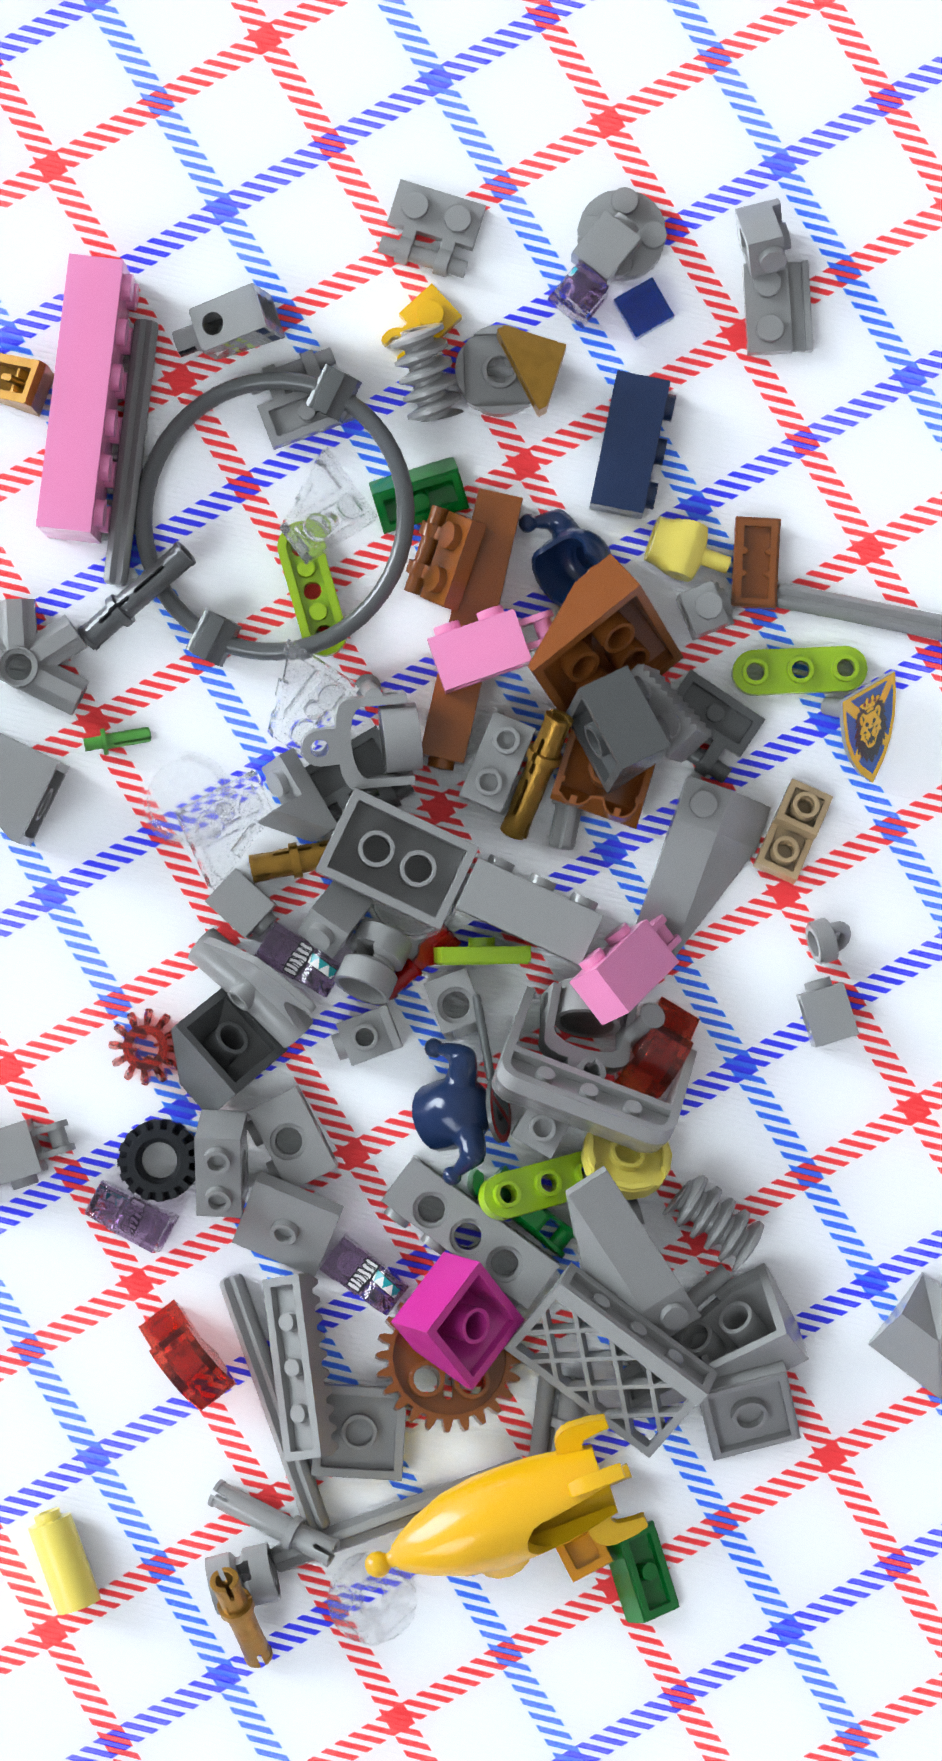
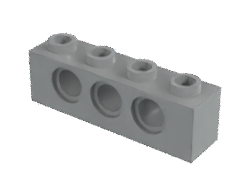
(420, 1180)

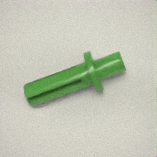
(117, 739)

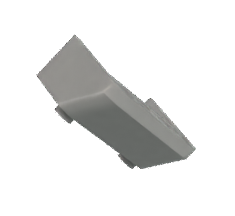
(584, 1098)

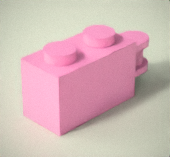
(485, 646)
(627, 968)

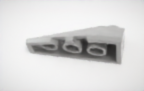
(702, 854)
(623, 1255)
(737, 1332)

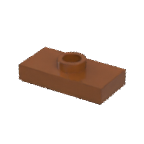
(755, 563)

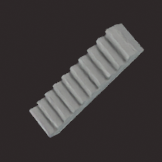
(299, 1367)

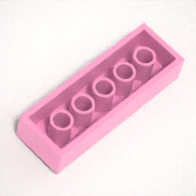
(85, 399)

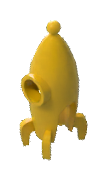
(515, 1513)

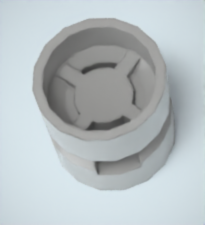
(375, 957)
(254, 1560)

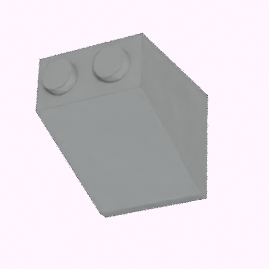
(26, 789)

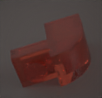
(660, 1052)
(185, 1356)

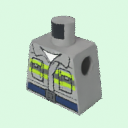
(247, 322)

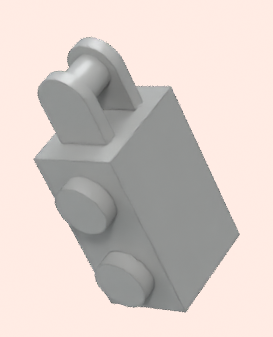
(22, 1153)

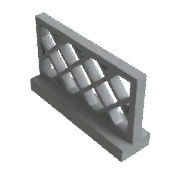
(626, 1331)

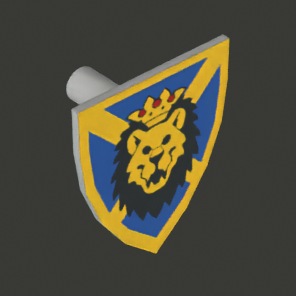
(866, 723)

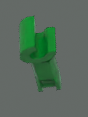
(529, 1222)

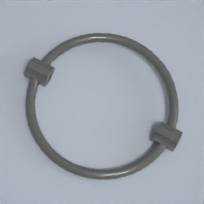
(333, 396)

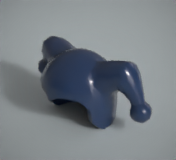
(565, 555)
(453, 1109)

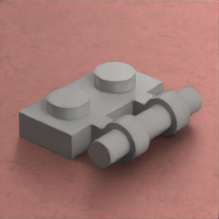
(437, 217)
(286, 415)

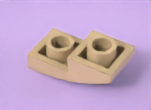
(792, 831)

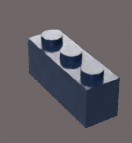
(632, 445)

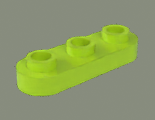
(314, 613)
(778, 673)
(526, 1187)

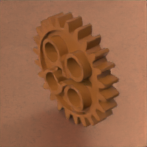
(404, 1362)

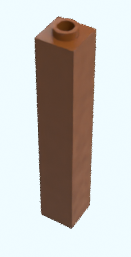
(453, 714)

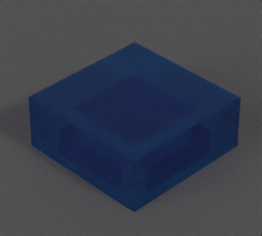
(643, 308)

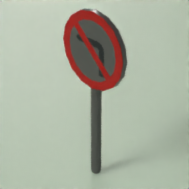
(497, 1109)

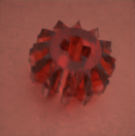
(130, 1047)

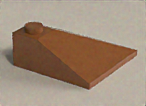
(598, 631)

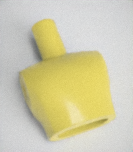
(680, 549)

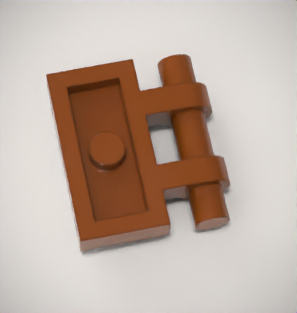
(444, 557)

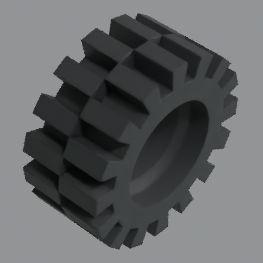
(134, 1172)

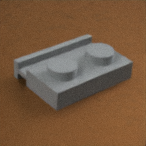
(778, 311)

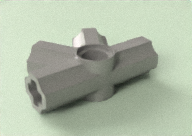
(46, 653)

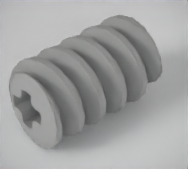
(426, 373)
(716, 1220)

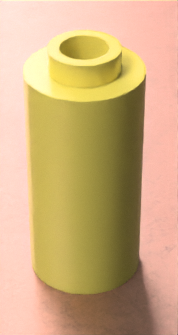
(63, 1561)

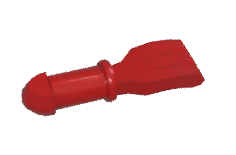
(423, 958)

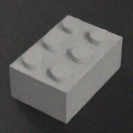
(397, 859)
(530, 909)

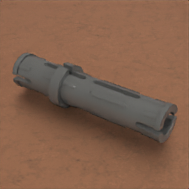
(121, 609)

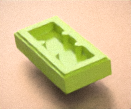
(482, 952)

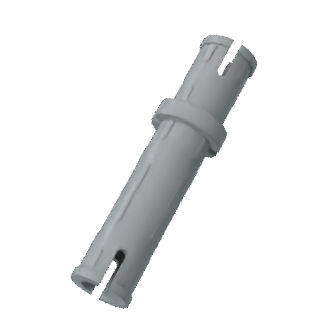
(274, 1523)

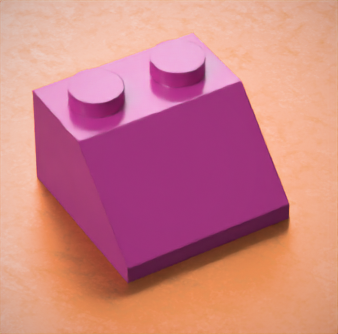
(458, 1318)

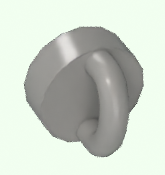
(822, 939)

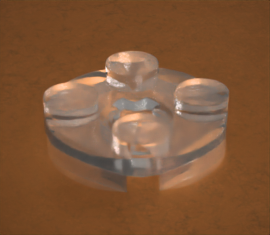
(371, 1624)

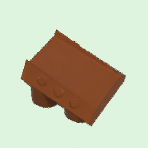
(581, 788)

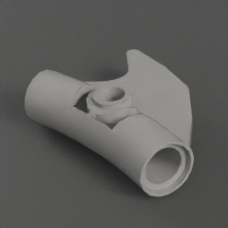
(254, 987)

